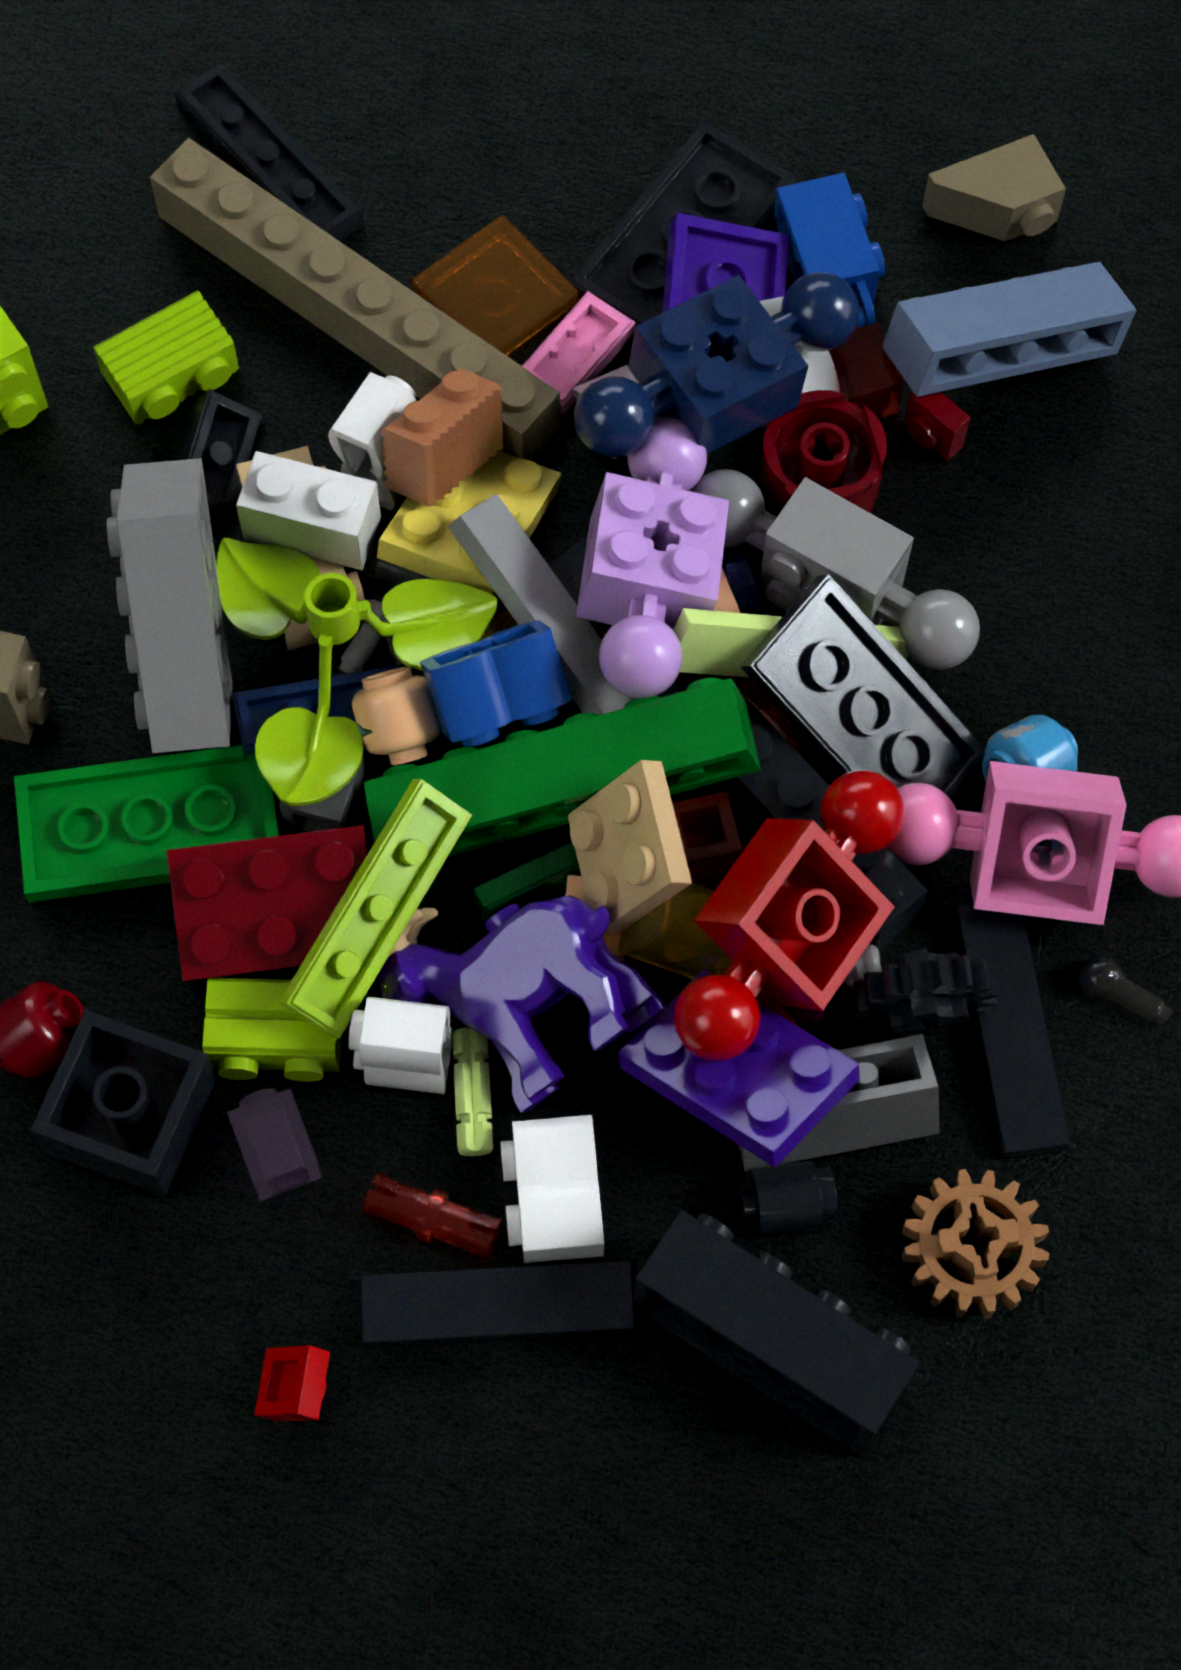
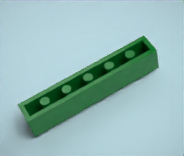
(547, 774)

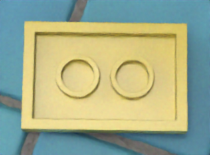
(420, 533)

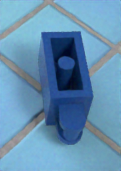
(830, 236)

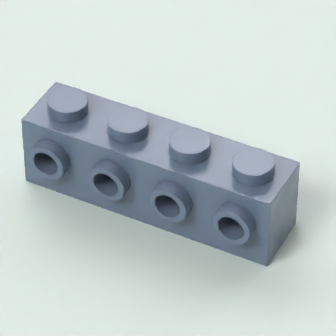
(1007, 328)

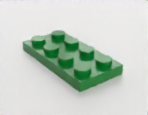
(115, 820)

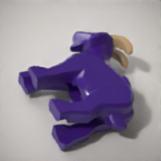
(519, 972)

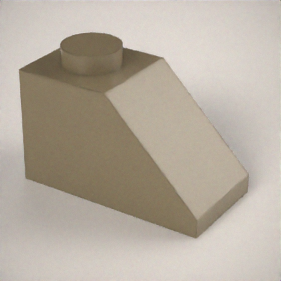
(998, 191)

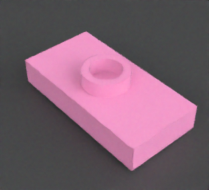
(580, 347)

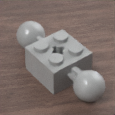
(861, 553)

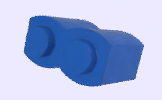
(496, 683)

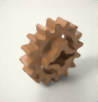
(1003, 1239)

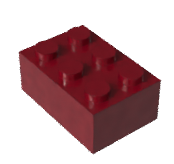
(259, 898)

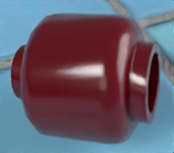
(37, 1029)

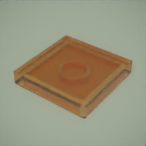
(497, 286)

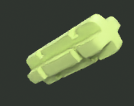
(472, 1093)

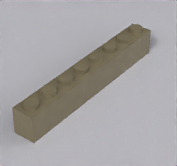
(343, 291)

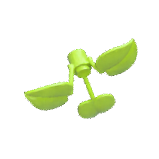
(268, 586)

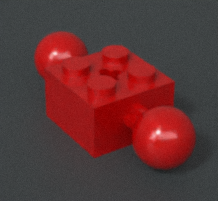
(791, 915)

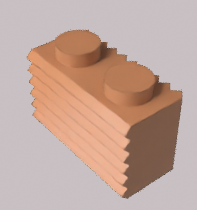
(443, 437)

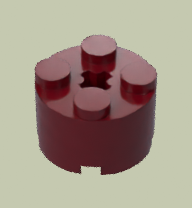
(826, 443)

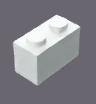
(309, 510)

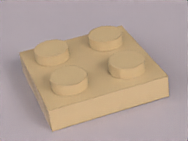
(630, 846)

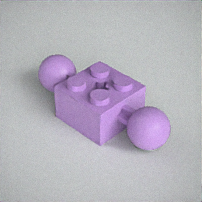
(650, 557)

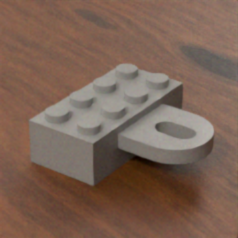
(172, 605)

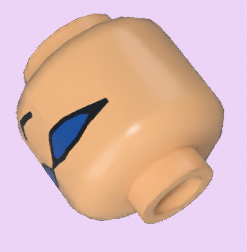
(396, 715)

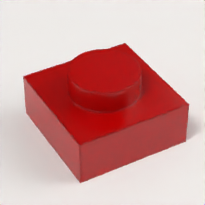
(292, 1383)

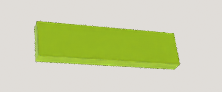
(375, 908)

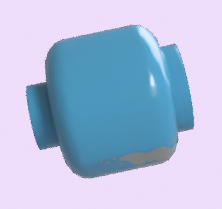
(1033, 742)

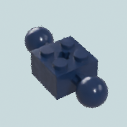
(717, 364)

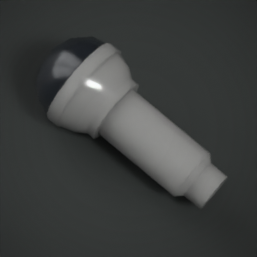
(363, 643)

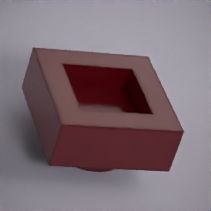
(936, 423)

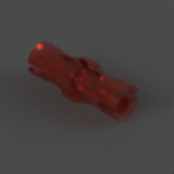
(432, 1215)

